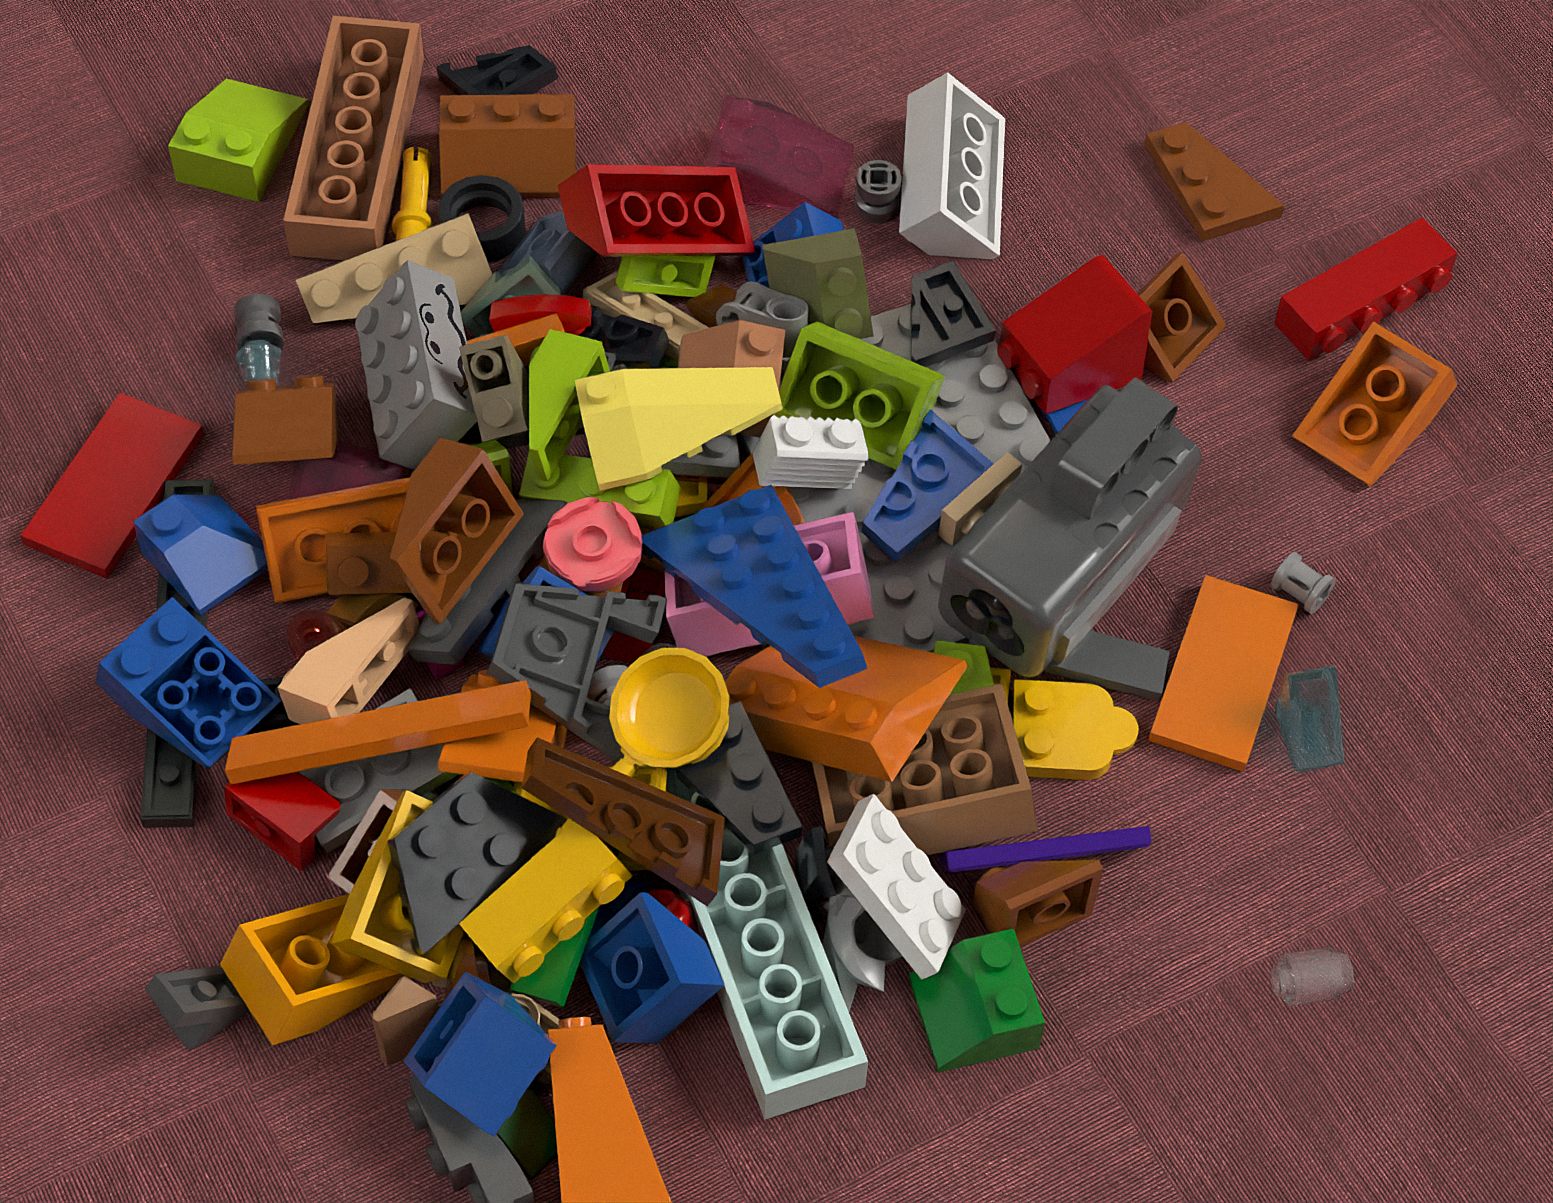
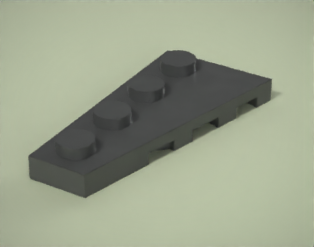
(469, 617)

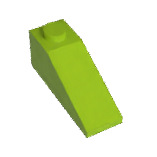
(553, 394)

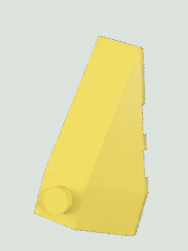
(654, 415)

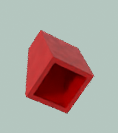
(1077, 337)

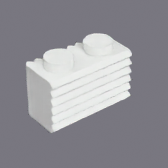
(810, 452)

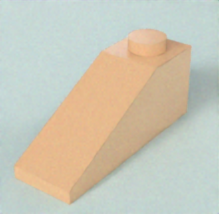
(349, 667)

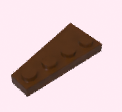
(638, 819)

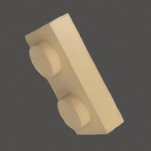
(976, 499)

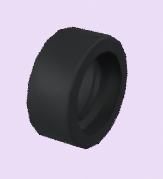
(490, 192)

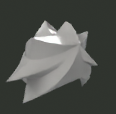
(855, 944)

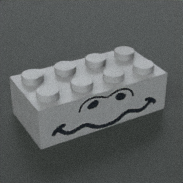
(415, 364)

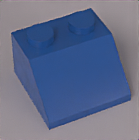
(648, 971)

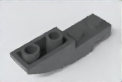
(466, 1151)

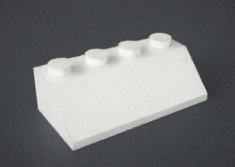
(952, 172)

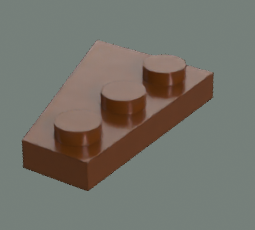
(1208, 184)

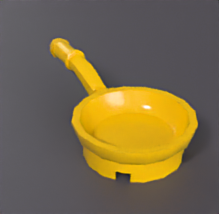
(667, 711)

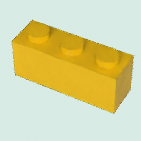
(546, 901)

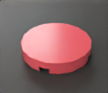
(592, 544)

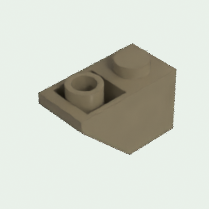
(497, 388)

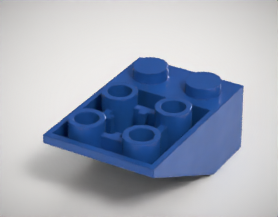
(185, 685)

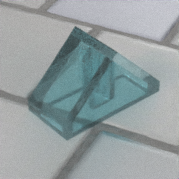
(1311, 718)

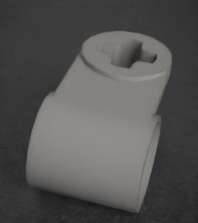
(768, 309)

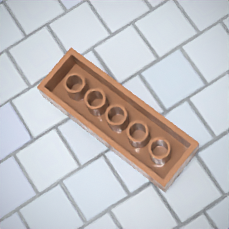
(354, 138)

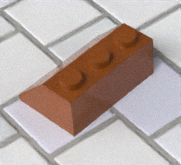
(509, 137)

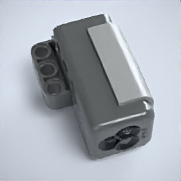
(1072, 529)

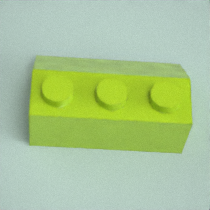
(853, 379)

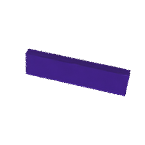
(1045, 849)

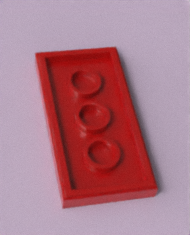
(112, 484)

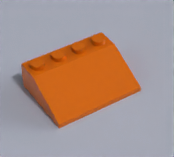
(852, 724)

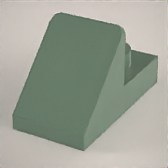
(524, 279)

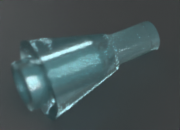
(258, 360)

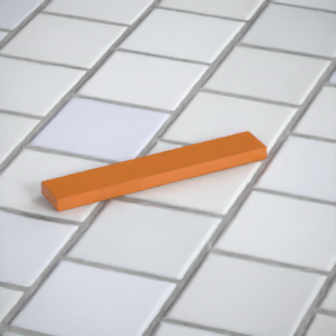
(379, 732)

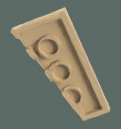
(351, 284)

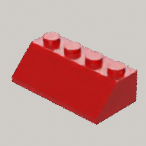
(657, 210)

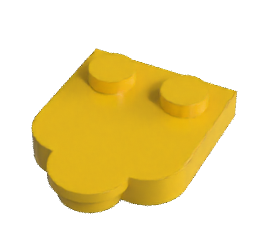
(1069, 728)

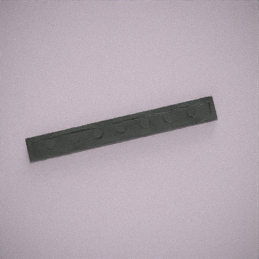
(168, 772)

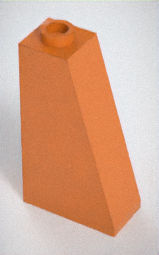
(596, 1124)

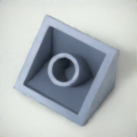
(553, 249)

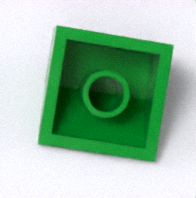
(979, 1003)

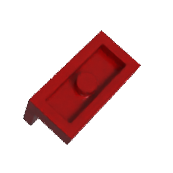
(282, 813)

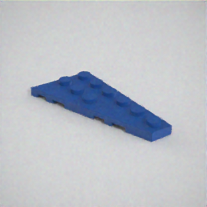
(759, 574)

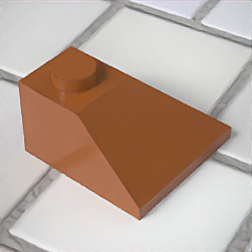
(1037, 896)

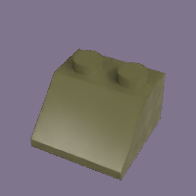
(827, 276)

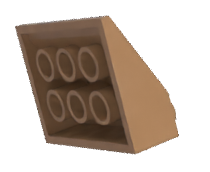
(956, 786)

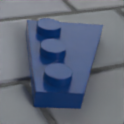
(927, 479)

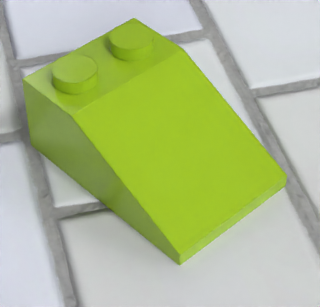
(235, 138)

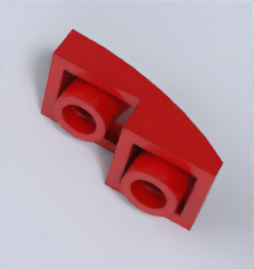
(572, 311)

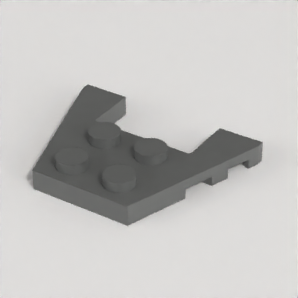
(554, 643)

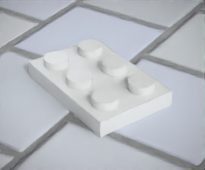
(897, 886)

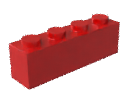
(1365, 289)

